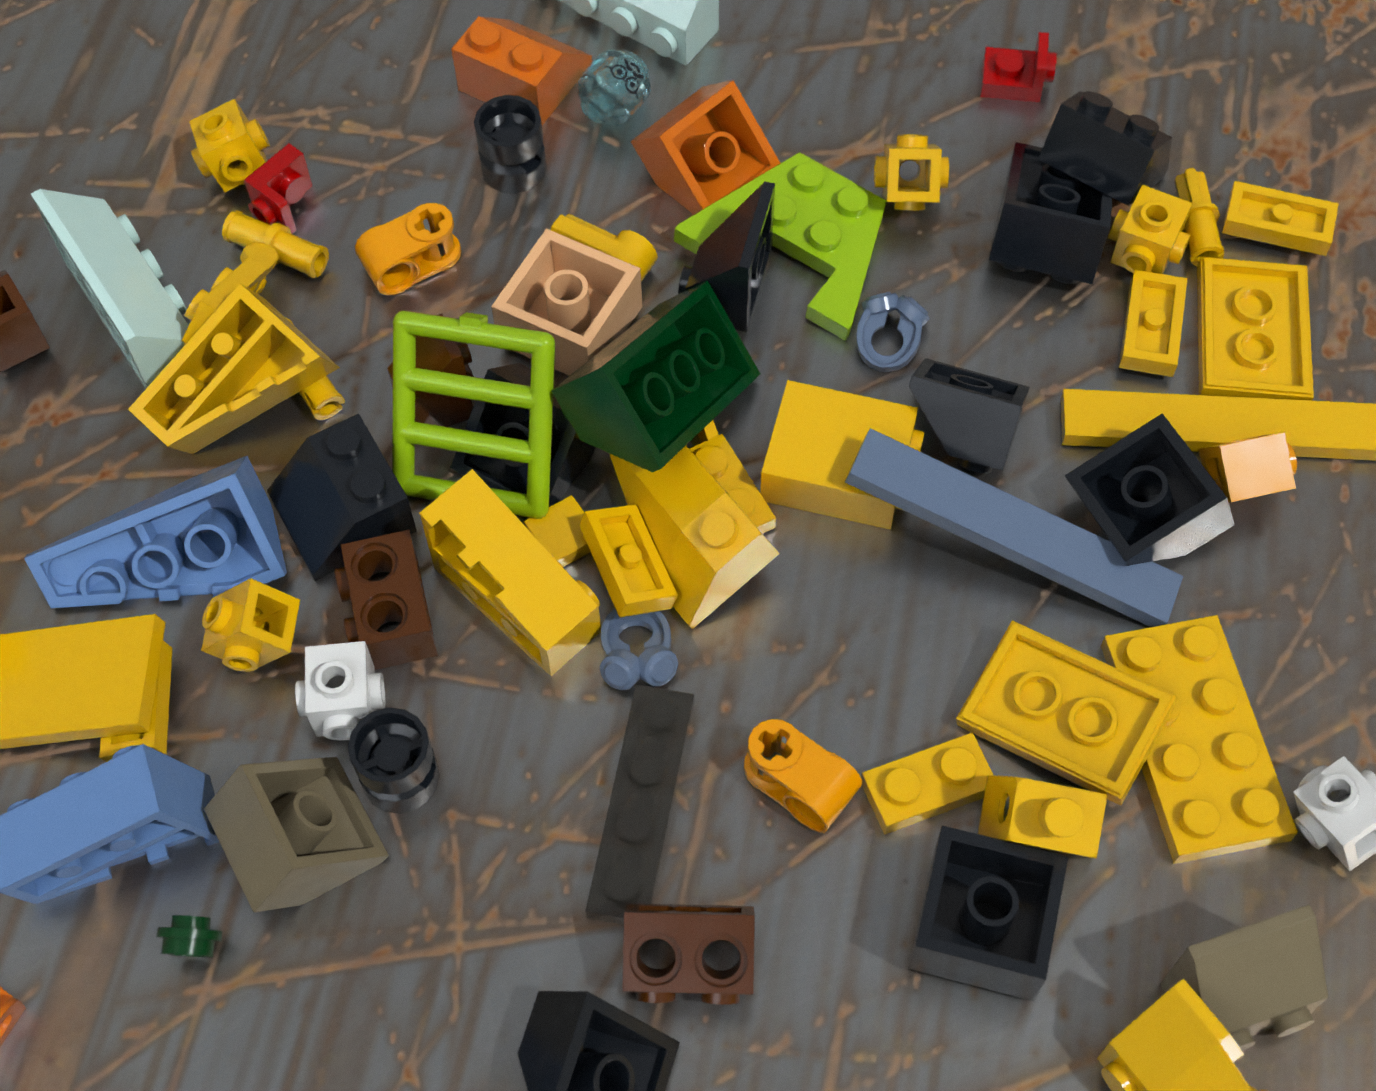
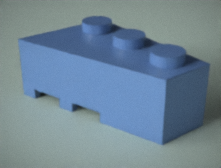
(100, 820)

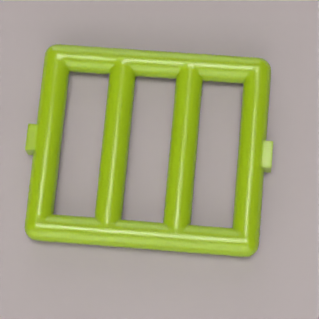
(537, 397)

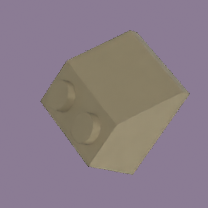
(293, 830)
(1258, 975)

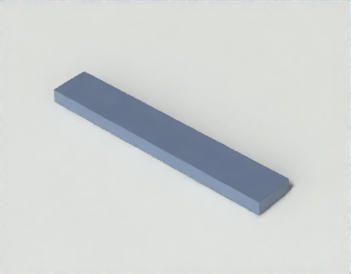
(1013, 529)

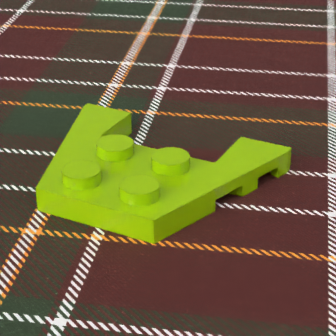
(818, 222)

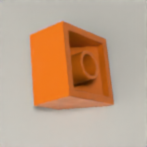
(511, 59)
(705, 147)

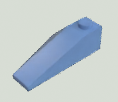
(169, 546)

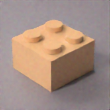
(572, 295)

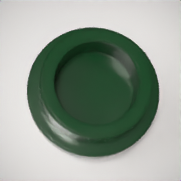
(189, 937)

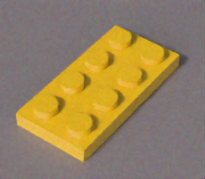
(1210, 760)

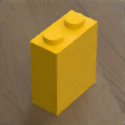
(816, 447)

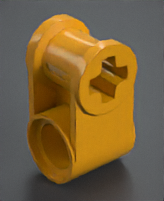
(405, 251)
(804, 779)

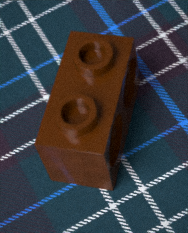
(392, 599)
(689, 932)

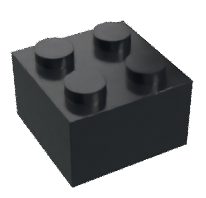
(989, 913)

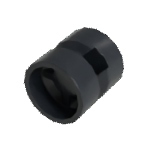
(510, 143)
(394, 760)

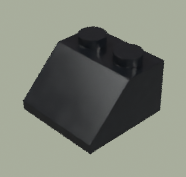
(1106, 147)
(568, 452)
(338, 494)
(1152, 495)

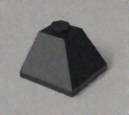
(737, 257)
(970, 412)
(592, 1046)

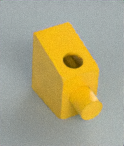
(1043, 815)

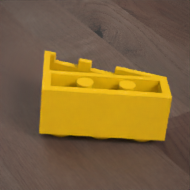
(229, 373)
(509, 574)

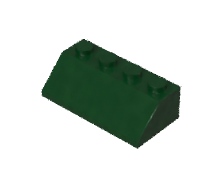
(659, 380)

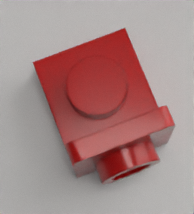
(1017, 72)
(277, 186)

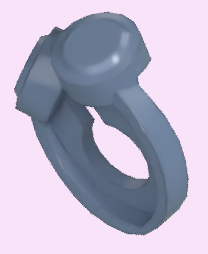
(874, 318)
(624, 669)

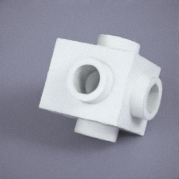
(339, 688)
(1339, 811)

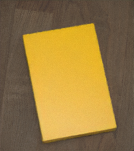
(1253, 329)
(79, 680)
(1066, 712)

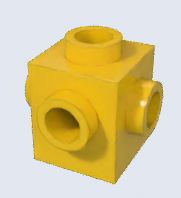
(228, 145)
(925, 185)
(1149, 242)
(249, 625)

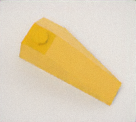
(696, 530)
(1174, 1049)

